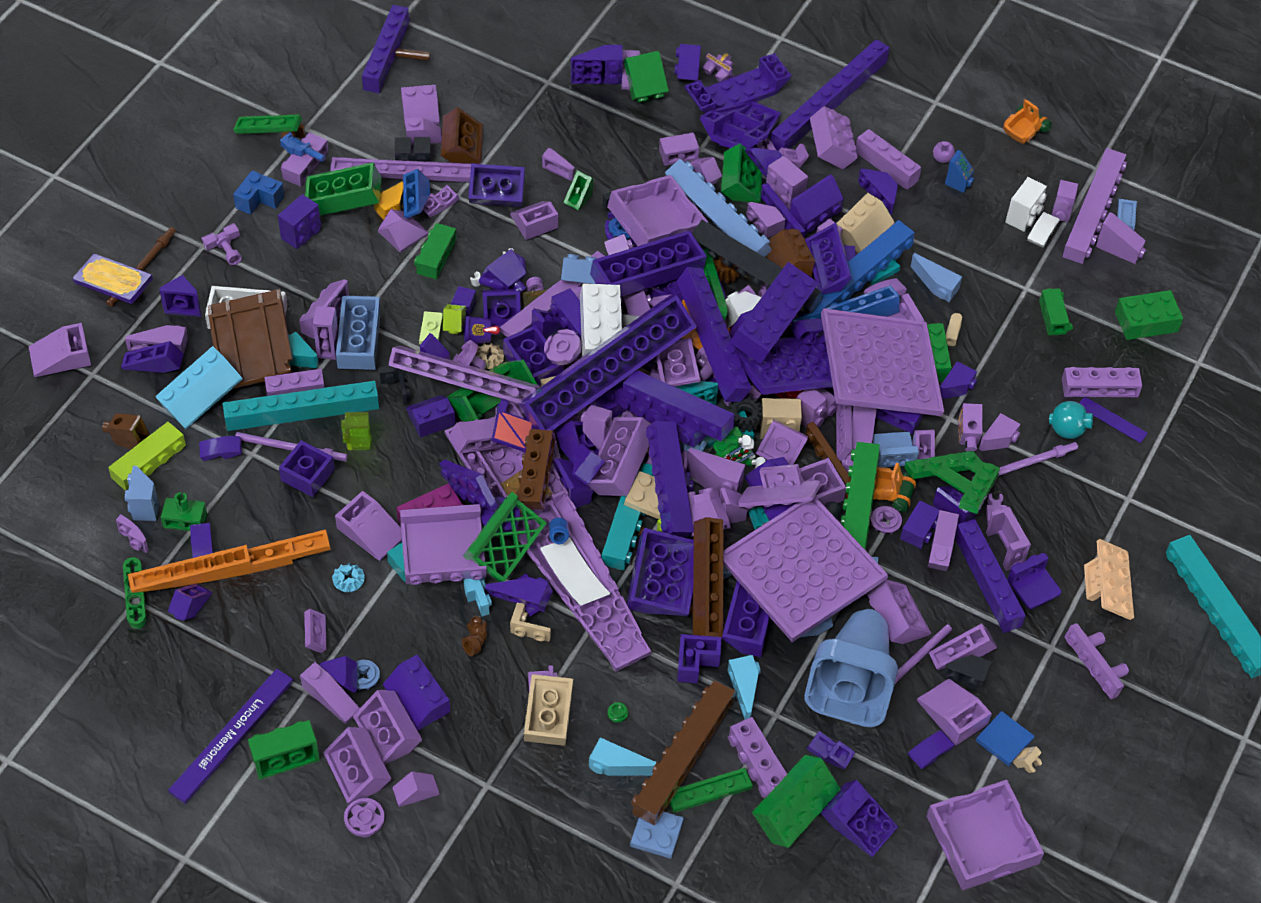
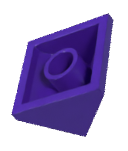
(180, 298)
(948, 500)

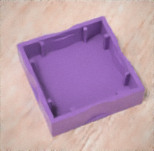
(654, 210)
(984, 835)

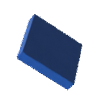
(1005, 738)

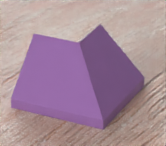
(401, 231)

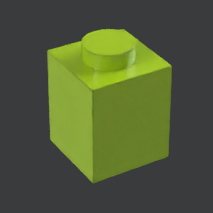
(454, 318)

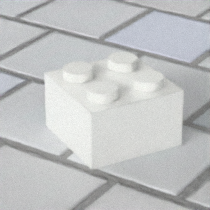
(1026, 204)

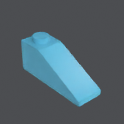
(744, 678)
(618, 761)

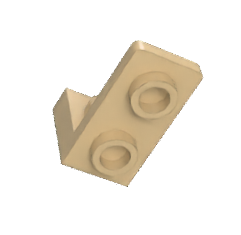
(521, 628)

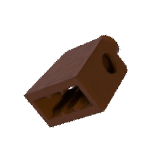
(126, 430)

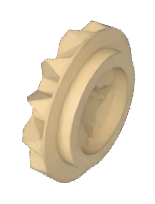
(495, 359)

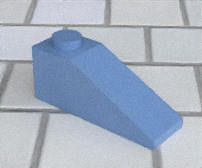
(937, 278)

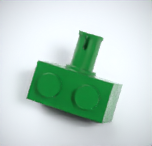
(181, 513)

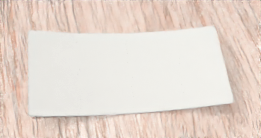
(574, 572)

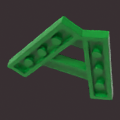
(947, 468)

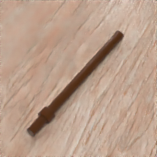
(161, 243)

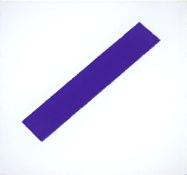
(1113, 420)

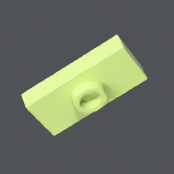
(431, 324)

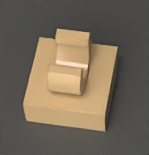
(1027, 757)

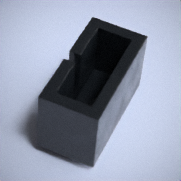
(420, 152)

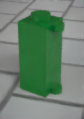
(1054, 312)

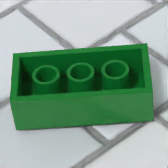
(345, 188)
(796, 801)

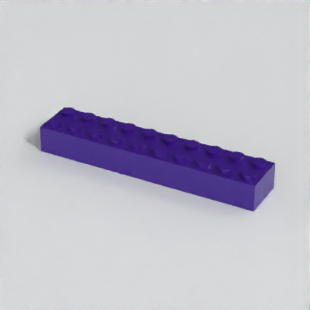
(607, 364)

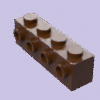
(536, 468)

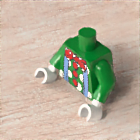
(737, 448)

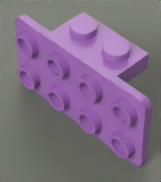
(780, 486)

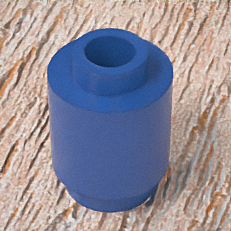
(559, 530)

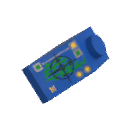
(960, 173)

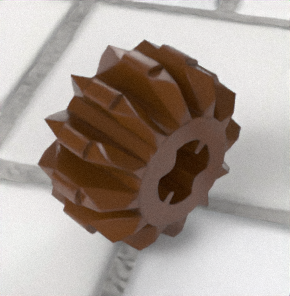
(725, 274)

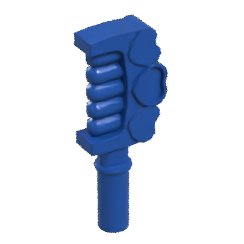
(299, 148)

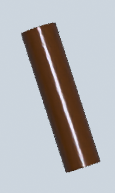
(412, 54)

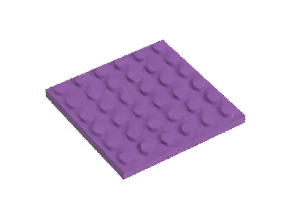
(881, 362)
(802, 567)

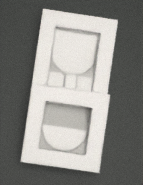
(1043, 229)

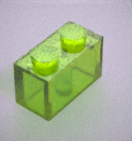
(356, 430)

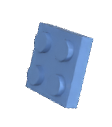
(658, 838)

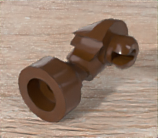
(473, 642)

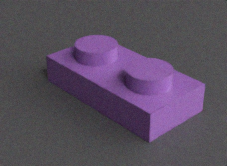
(315, 630)

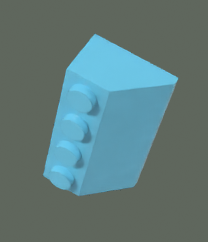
(199, 387)

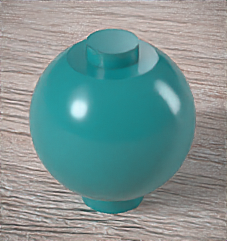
(1070, 419)

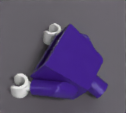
(503, 273)

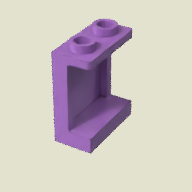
(1007, 527)

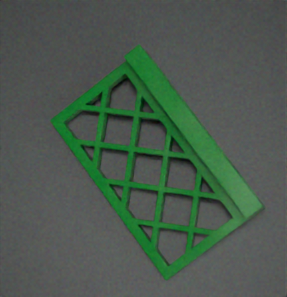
(495, 524)

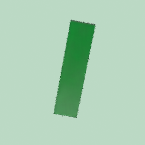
(266, 124)
(710, 790)

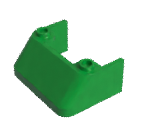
(471, 404)

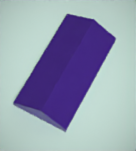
(831, 264)

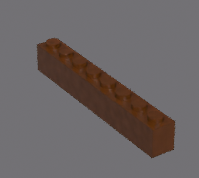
(683, 752)

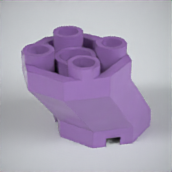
(707, 505)

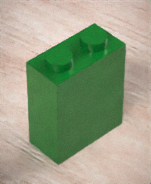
(645, 76)

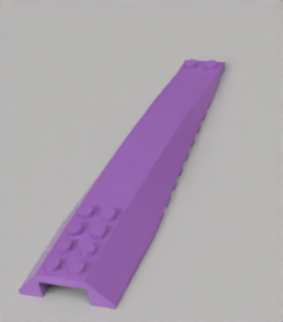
(604, 619)

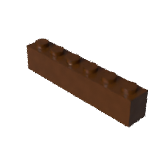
(708, 577)

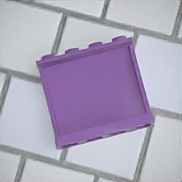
(437, 540)

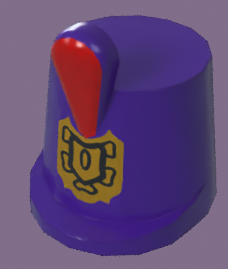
(479, 330)

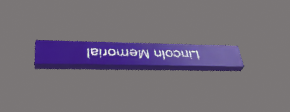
(230, 736)

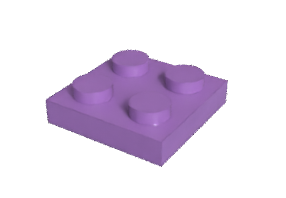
(781, 442)

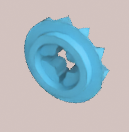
(350, 584)

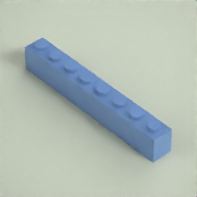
(716, 208)

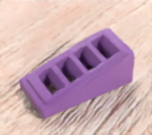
(555, 163)

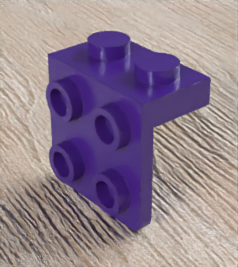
(1033, 581)

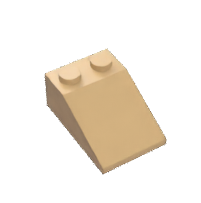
(548, 710)

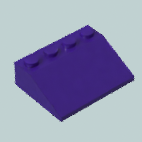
(662, 574)

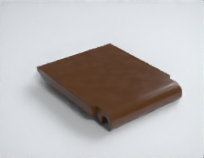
(252, 336)

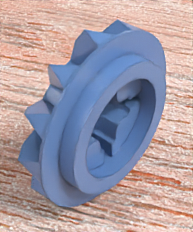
(372, 671)

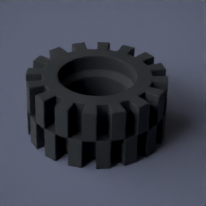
(750, 406)

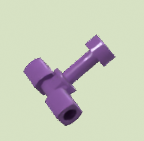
(223, 240)

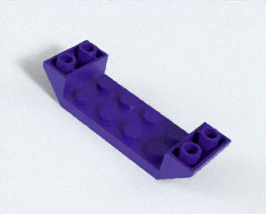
(742, 88)

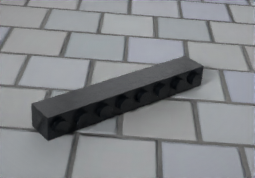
(744, 260)

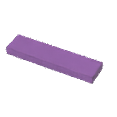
(843, 430)

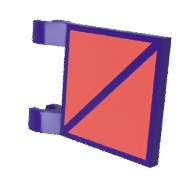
(509, 428)

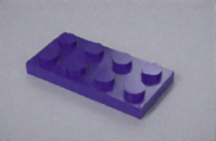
(468, 484)

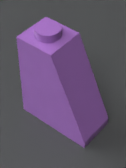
(1120, 239)

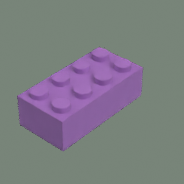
(623, 454)

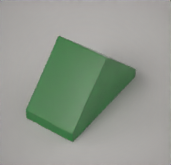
(579, 191)

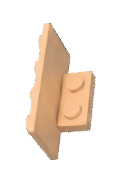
(1110, 579)

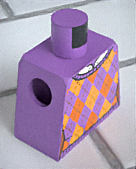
(970, 426)

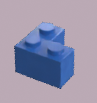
(256, 190)

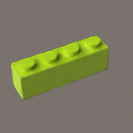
(148, 454)

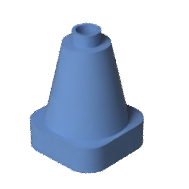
(854, 672)

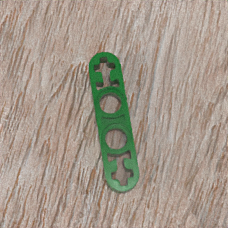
(130, 609)

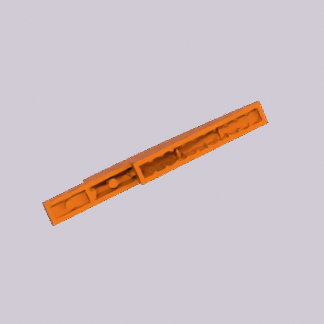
(229, 563)

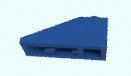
(415, 192)

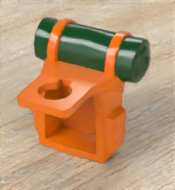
(1026, 123)
(894, 487)

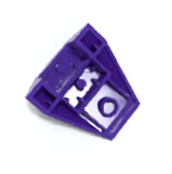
(740, 123)

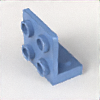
(895, 448)

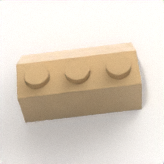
(865, 222)

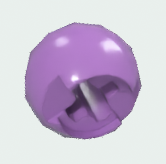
(943, 152)

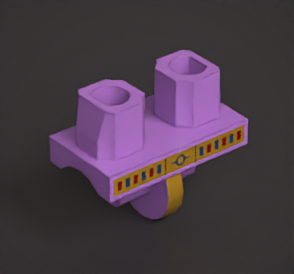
(721, 64)

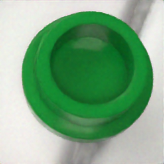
(617, 712)

